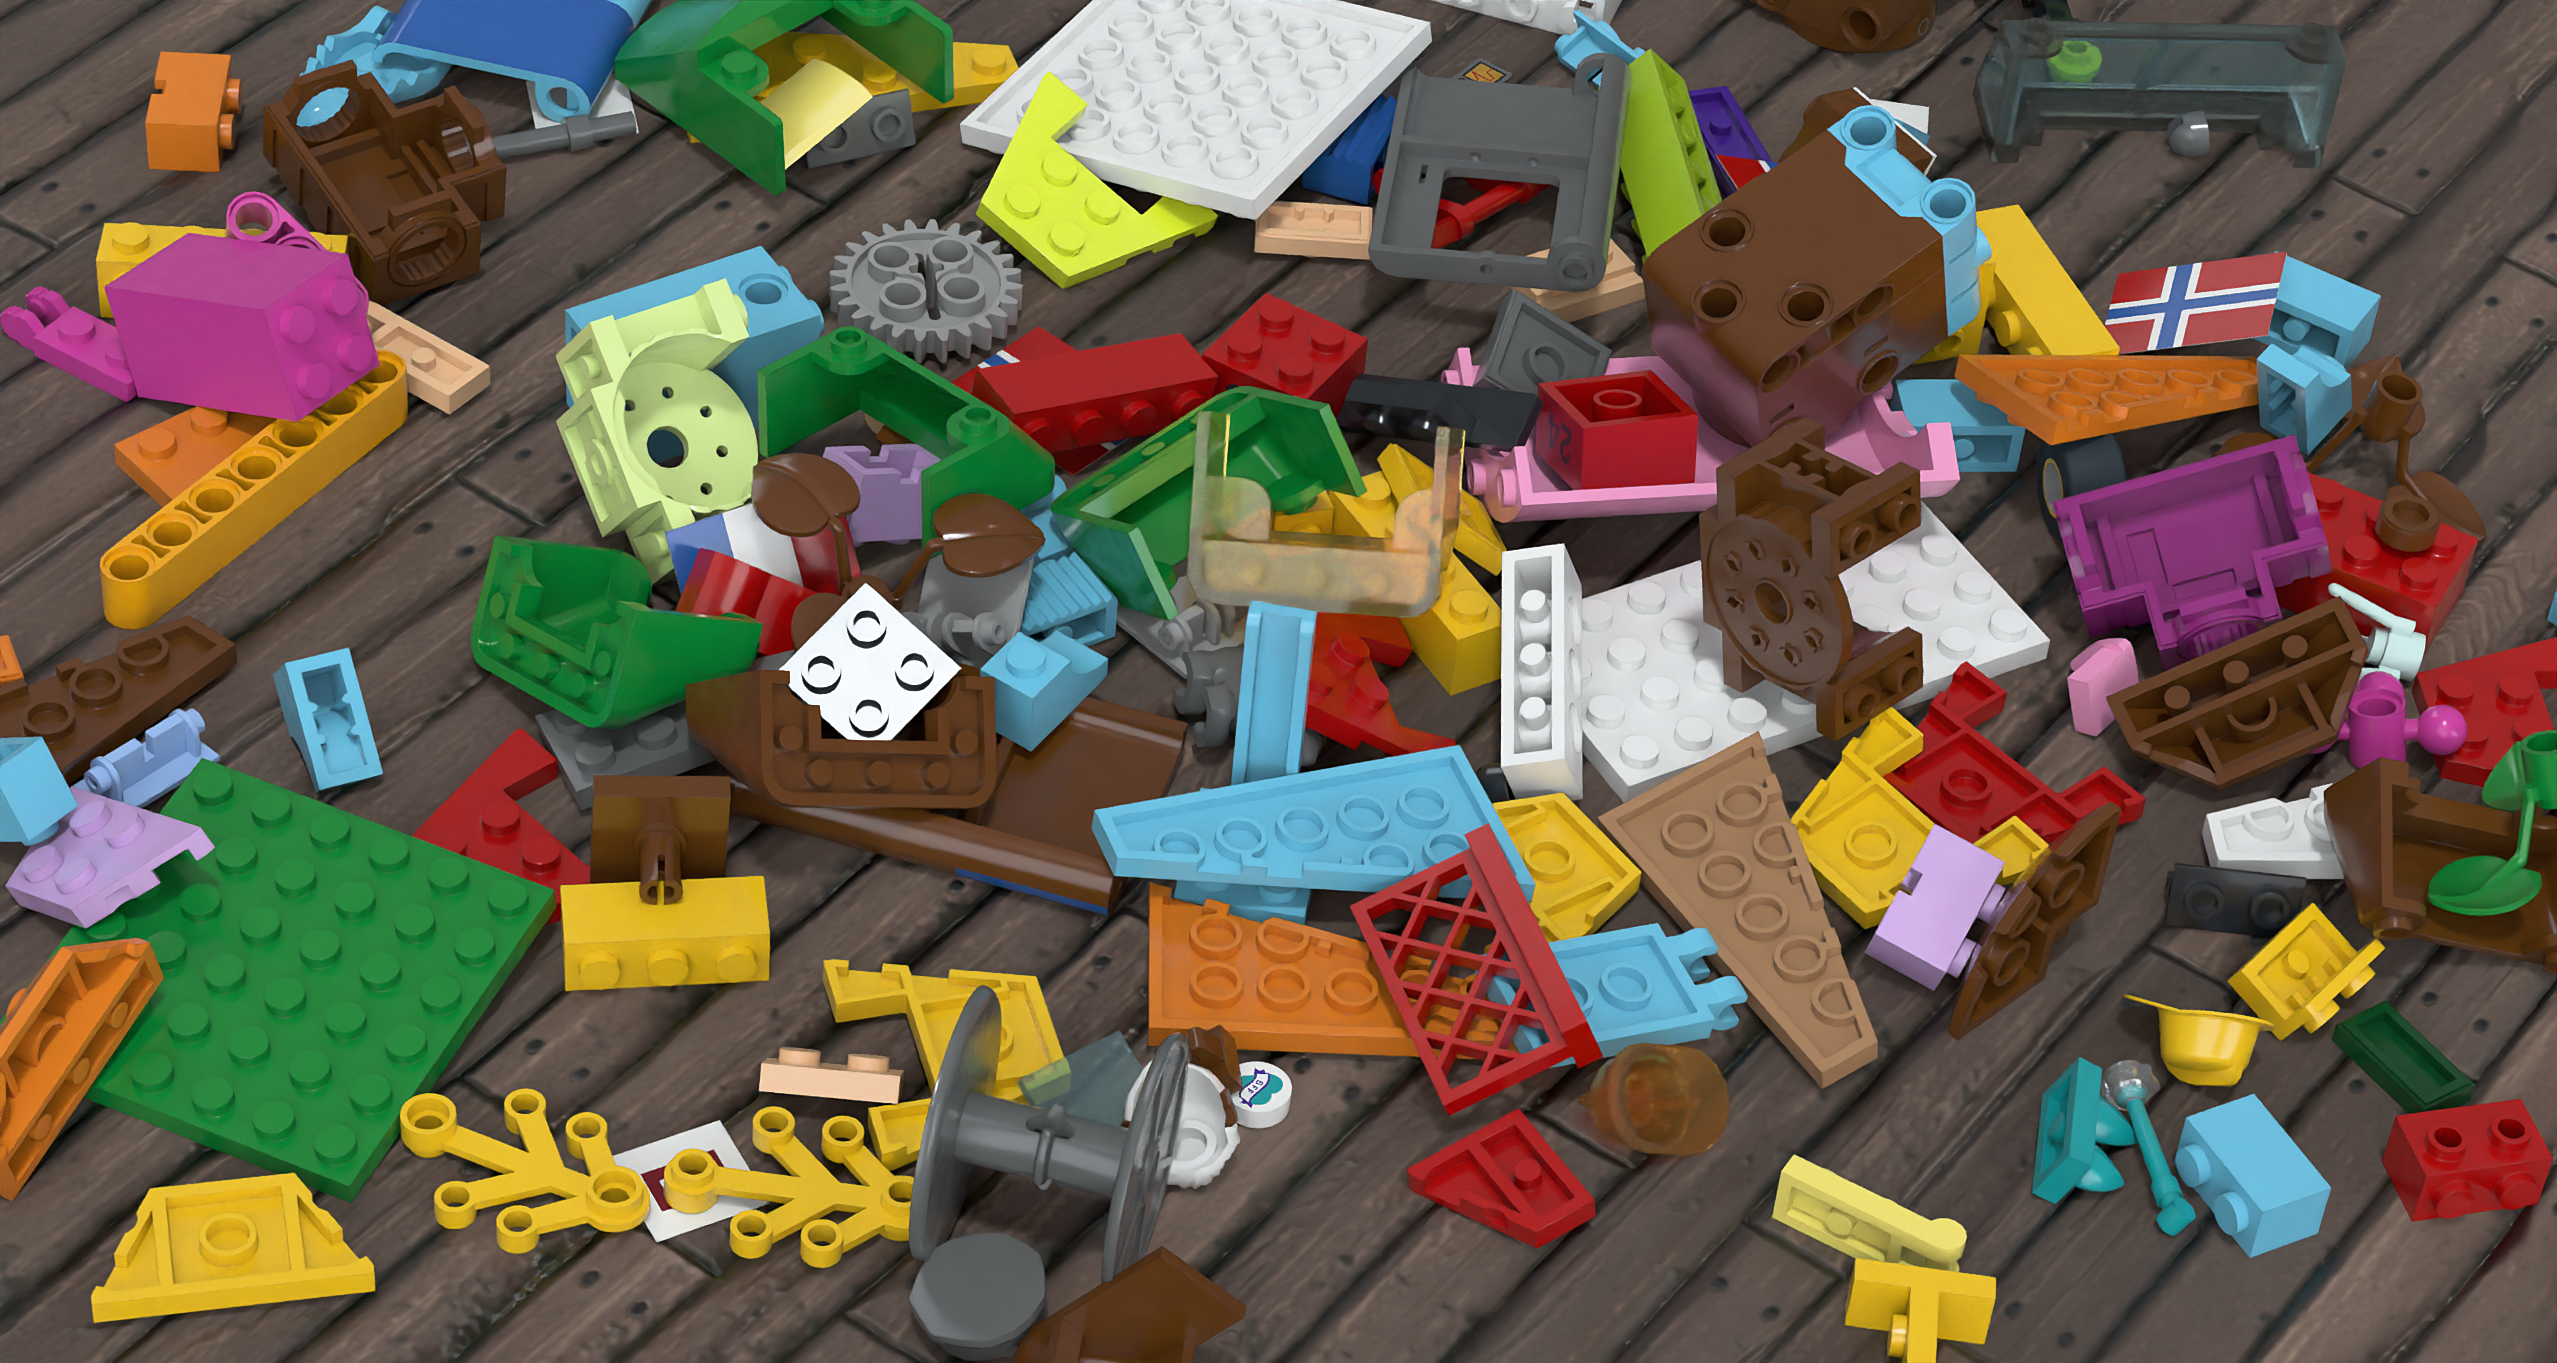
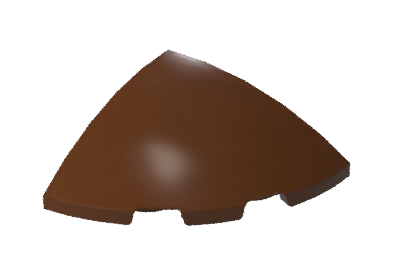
(2032, 917)

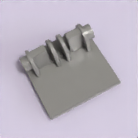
(972, 615)
(1195, 628)

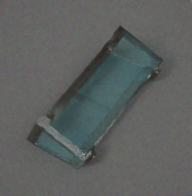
(2145, 74)

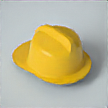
(2206, 1045)

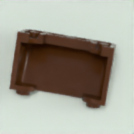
(777, 748)
(2398, 839)

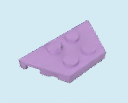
(100, 859)

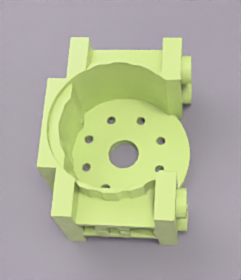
(631, 365)

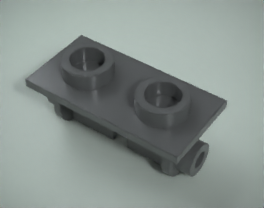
(874, 128)

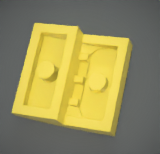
(814, 105)

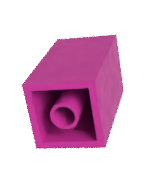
(242, 326)

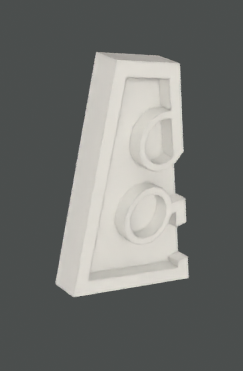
(2274, 838)

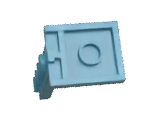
(1267, 742)

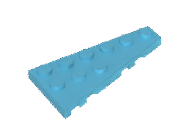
(1313, 829)

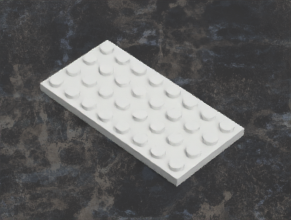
(1657, 669)

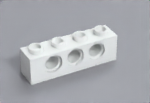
(1541, 673)

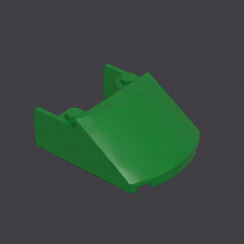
(702, 72)

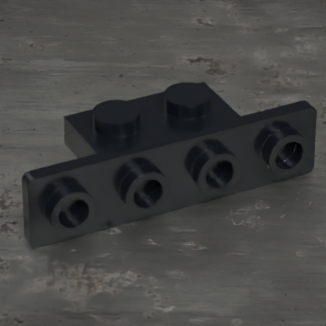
(1417, 407)

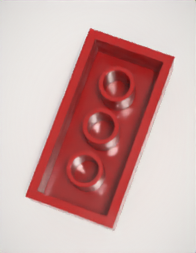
(2405, 583)

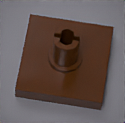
(659, 831)

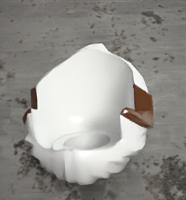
(1205, 1131)

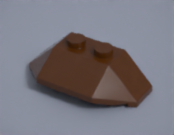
(2248, 700)

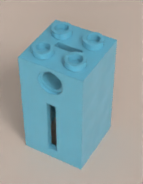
(777, 324)

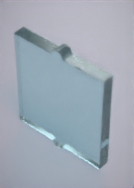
(1088, 1081)

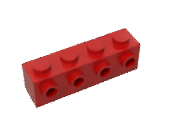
(1099, 391)

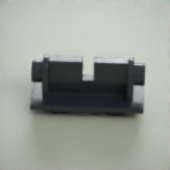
(2232, 899)

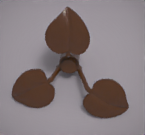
(2388, 409)
(808, 492)

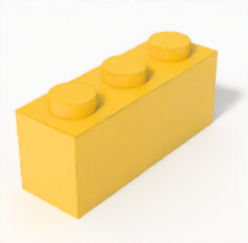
(704, 938)

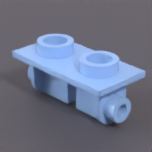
(149, 770)

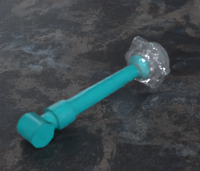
(2129, 1088)

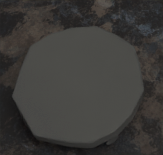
(980, 1295)

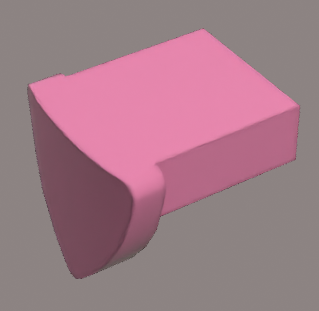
(2097, 673)

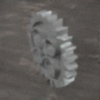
(965, 282)

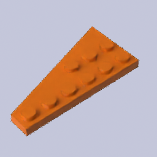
(1281, 985)

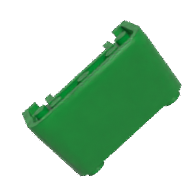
(582, 640)

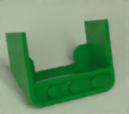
(858, 372)
(1137, 510)

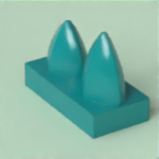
(2069, 1126)

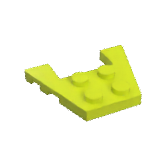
(1062, 211)

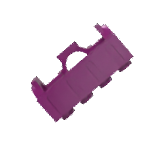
(2195, 548)

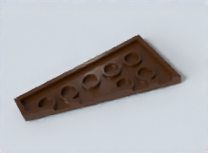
(113, 699)

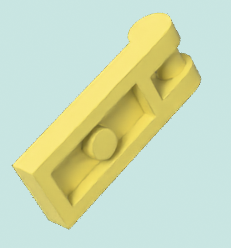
(1862, 1221)

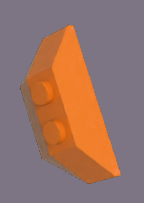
(60, 1040)

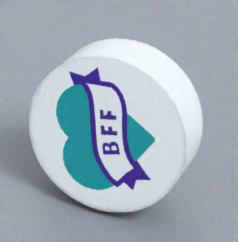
(1264, 1097)

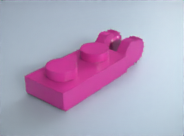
(71, 341)

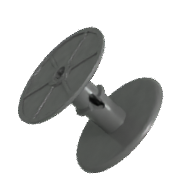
(975, 1128)

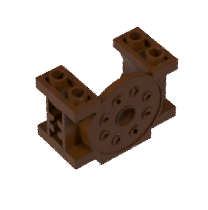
(1772, 584)

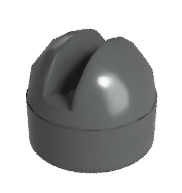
(2189, 134)

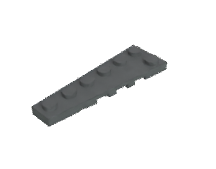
(644, 748)

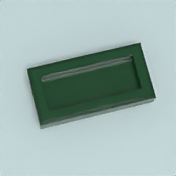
(2402, 1060)

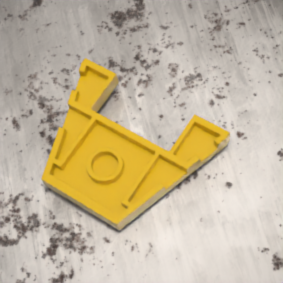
(1868, 834)
(1572, 862)
(932, 1012)

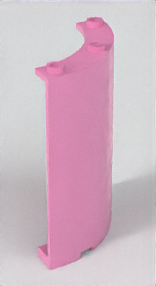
(1526, 488)

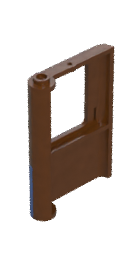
(1038, 819)

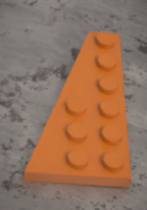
(2107, 394)

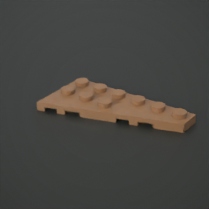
(1731, 861)

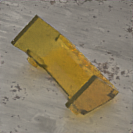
(1242, 559)

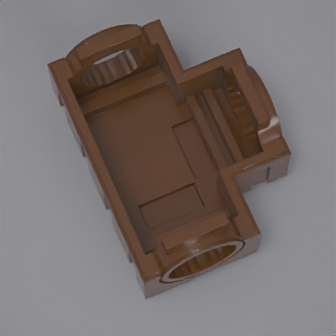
(390, 179)

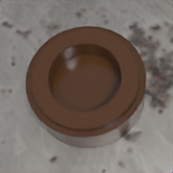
(2407, 523)

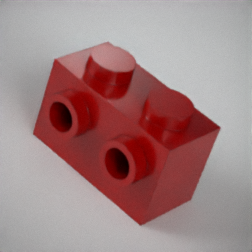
(2466, 1160)

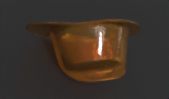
(1659, 1099)

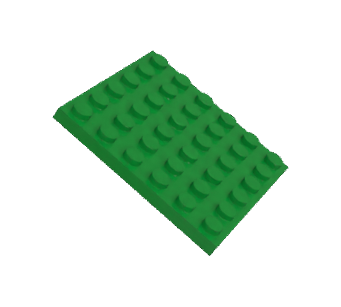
(305, 978)

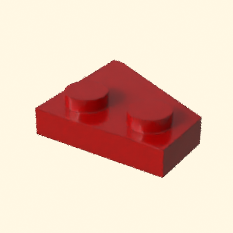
(1506, 1181)

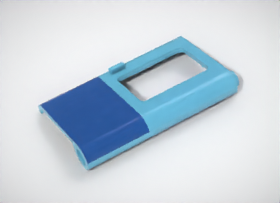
(532, 40)

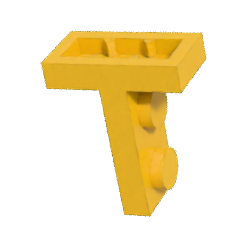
(1919, 1306)

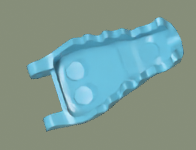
(399, 74)

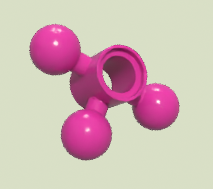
(2380, 727)

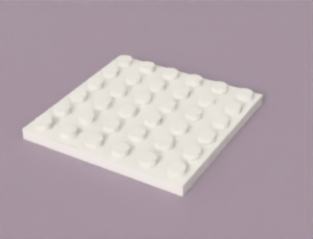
(1208, 93)

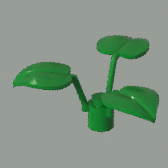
(2489, 883)

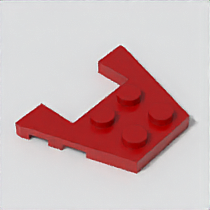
(1345, 691)
(2498, 701)
(1976, 787)
(495, 830)

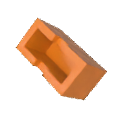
(194, 113)

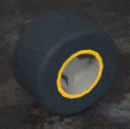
(2076, 469)

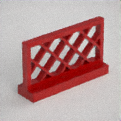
(1530, 963)

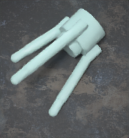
(2391, 649)

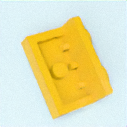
(2302, 972)

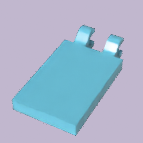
(1636, 989)

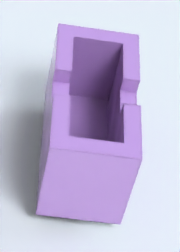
(888, 490)
(1948, 889)

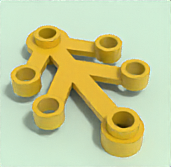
(607, 1199)
(881, 1205)

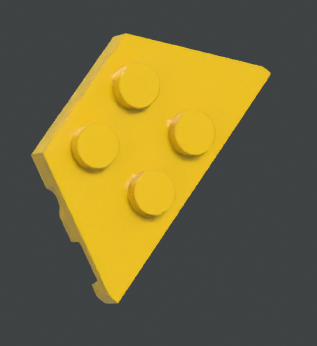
(227, 1250)

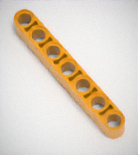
(248, 496)

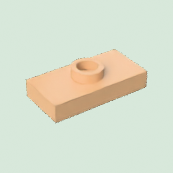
(1314, 230)

